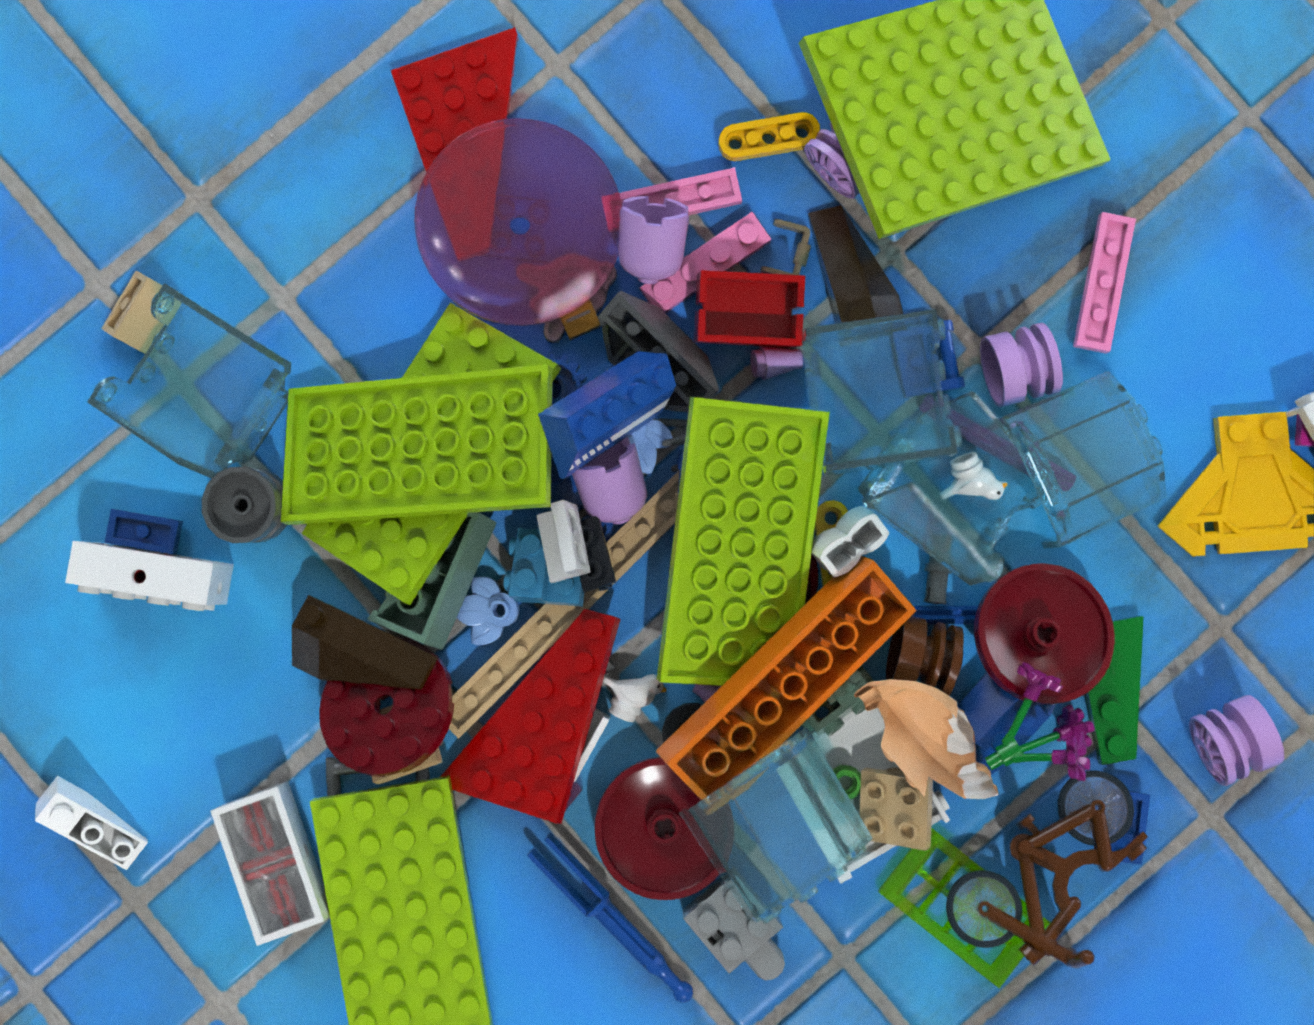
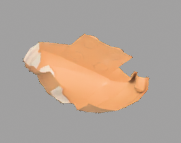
(928, 737)

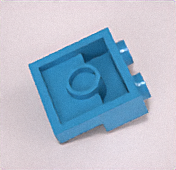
(529, 574)

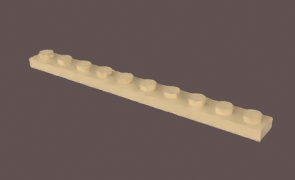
(553, 620)

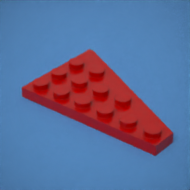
(457, 91)
(537, 736)

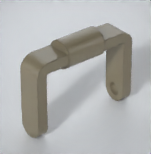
(802, 250)

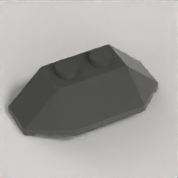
(640, 326)

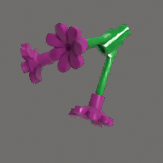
(1070, 729)

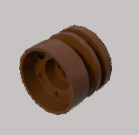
(931, 657)

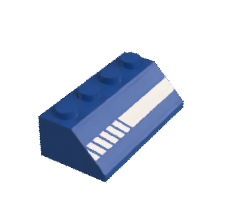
(607, 410)

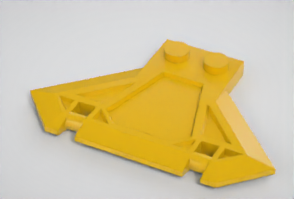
(1250, 491)

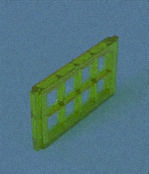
(904, 874)

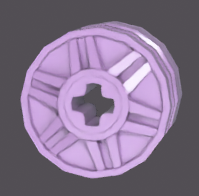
(830, 163)
(1021, 364)
(1236, 740)

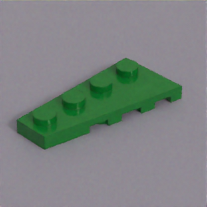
(1115, 699)

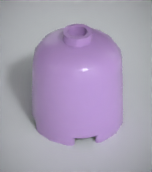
(652, 238)
(612, 484)

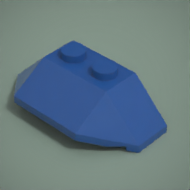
(992, 714)

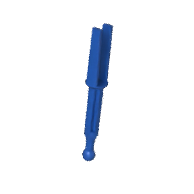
(609, 917)

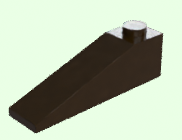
(850, 271)
(350, 650)

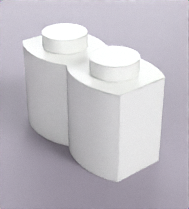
(855, 535)

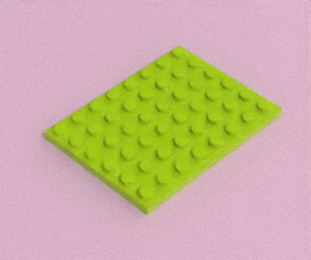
(952, 107)

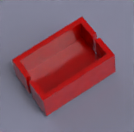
(749, 309)

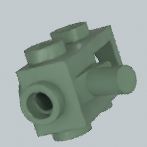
(840, 705)

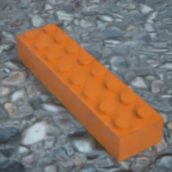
(787, 678)

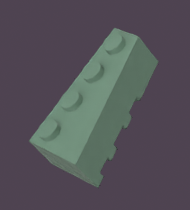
(442, 594)

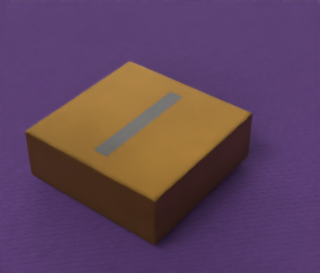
(581, 321)

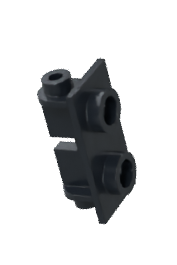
(598, 556)

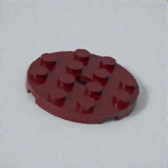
(389, 741)

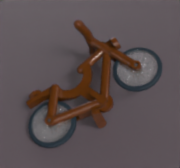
(987, 907)

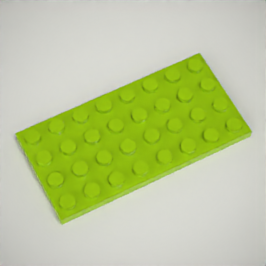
(418, 446)
(739, 534)
(405, 549)
(401, 906)

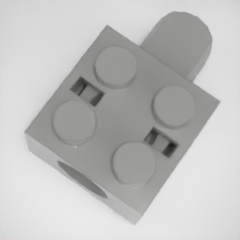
(731, 935)

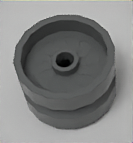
(244, 505)

